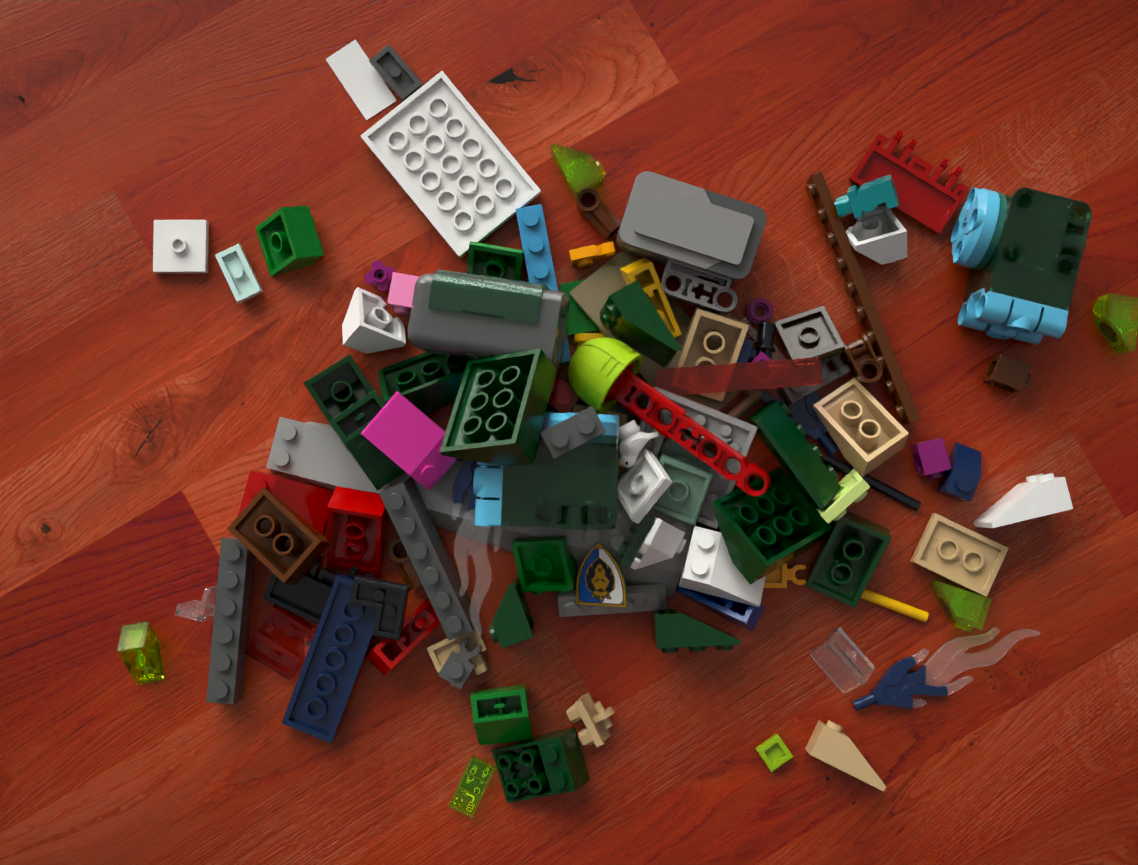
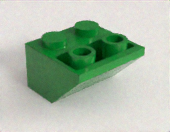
(501, 714)

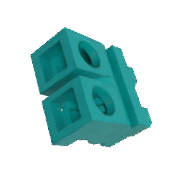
(867, 197)

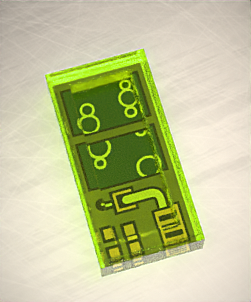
(472, 786)

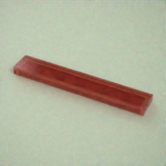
(741, 376)

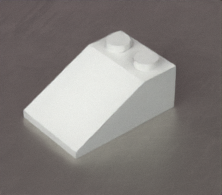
(1028, 500)
(711, 570)

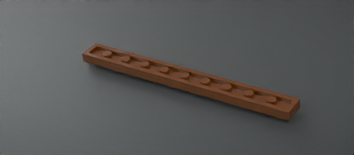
(857, 289)

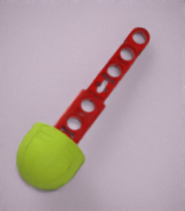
(605, 374)

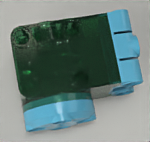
(1021, 261)
(560, 492)

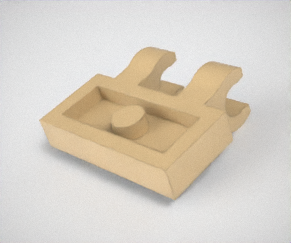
(440, 651)

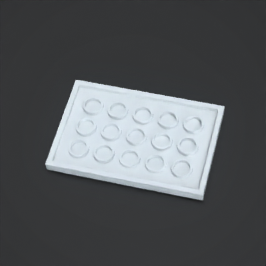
(450, 164)

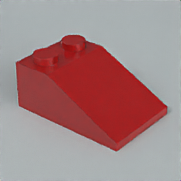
(303, 498)
(356, 530)

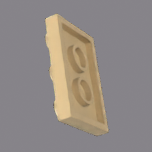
(959, 554)

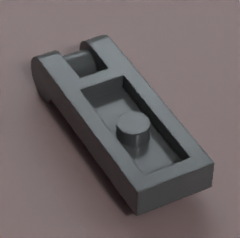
(794, 394)

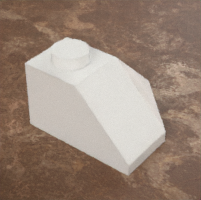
(879, 236)
(370, 326)
(659, 544)

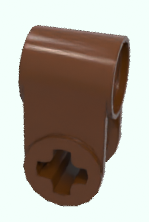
(862, 358)

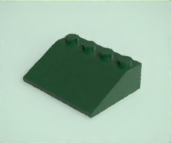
(500, 409)
(770, 527)

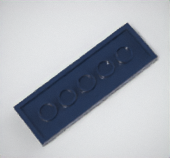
(331, 664)

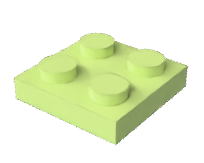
(852, 490)

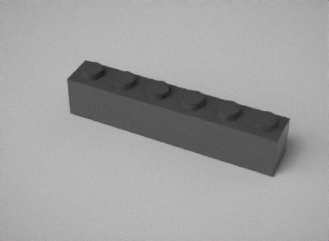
(428, 556)
(230, 622)

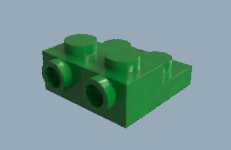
(544, 564)

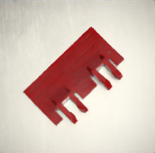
(917, 194)

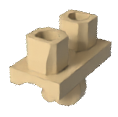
(594, 717)

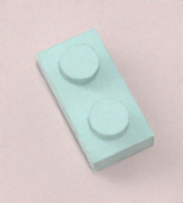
(239, 273)

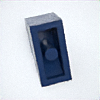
(964, 474)

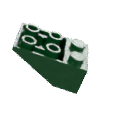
(348, 427)
(679, 629)
(541, 766)

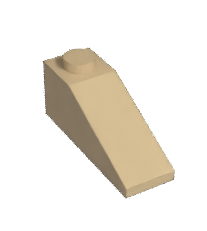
(837, 749)

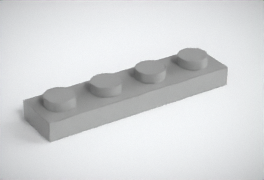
(639, 599)

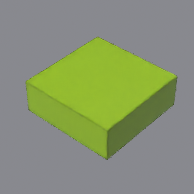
(774, 752)

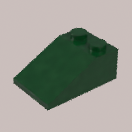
(638, 324)
(338, 387)
(848, 558)

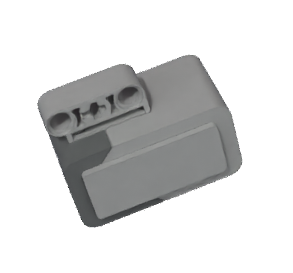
(692, 235)

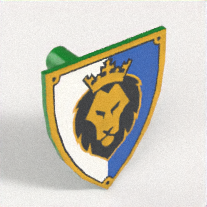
(601, 580)

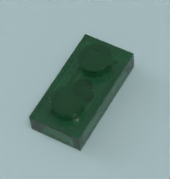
(629, 549)

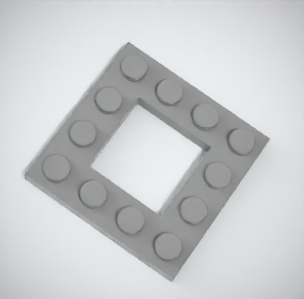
(729, 429)

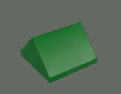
(495, 261)

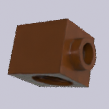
(1007, 373)

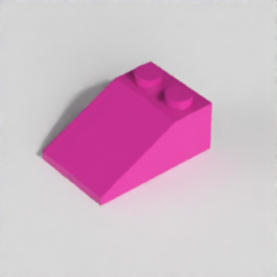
(409, 440)

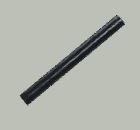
(873, 483)

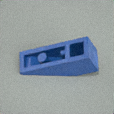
(733, 611)

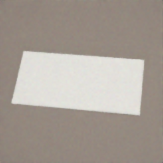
(361, 80)

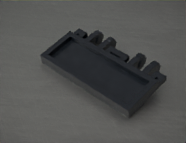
(309, 594)

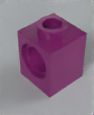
(930, 458)

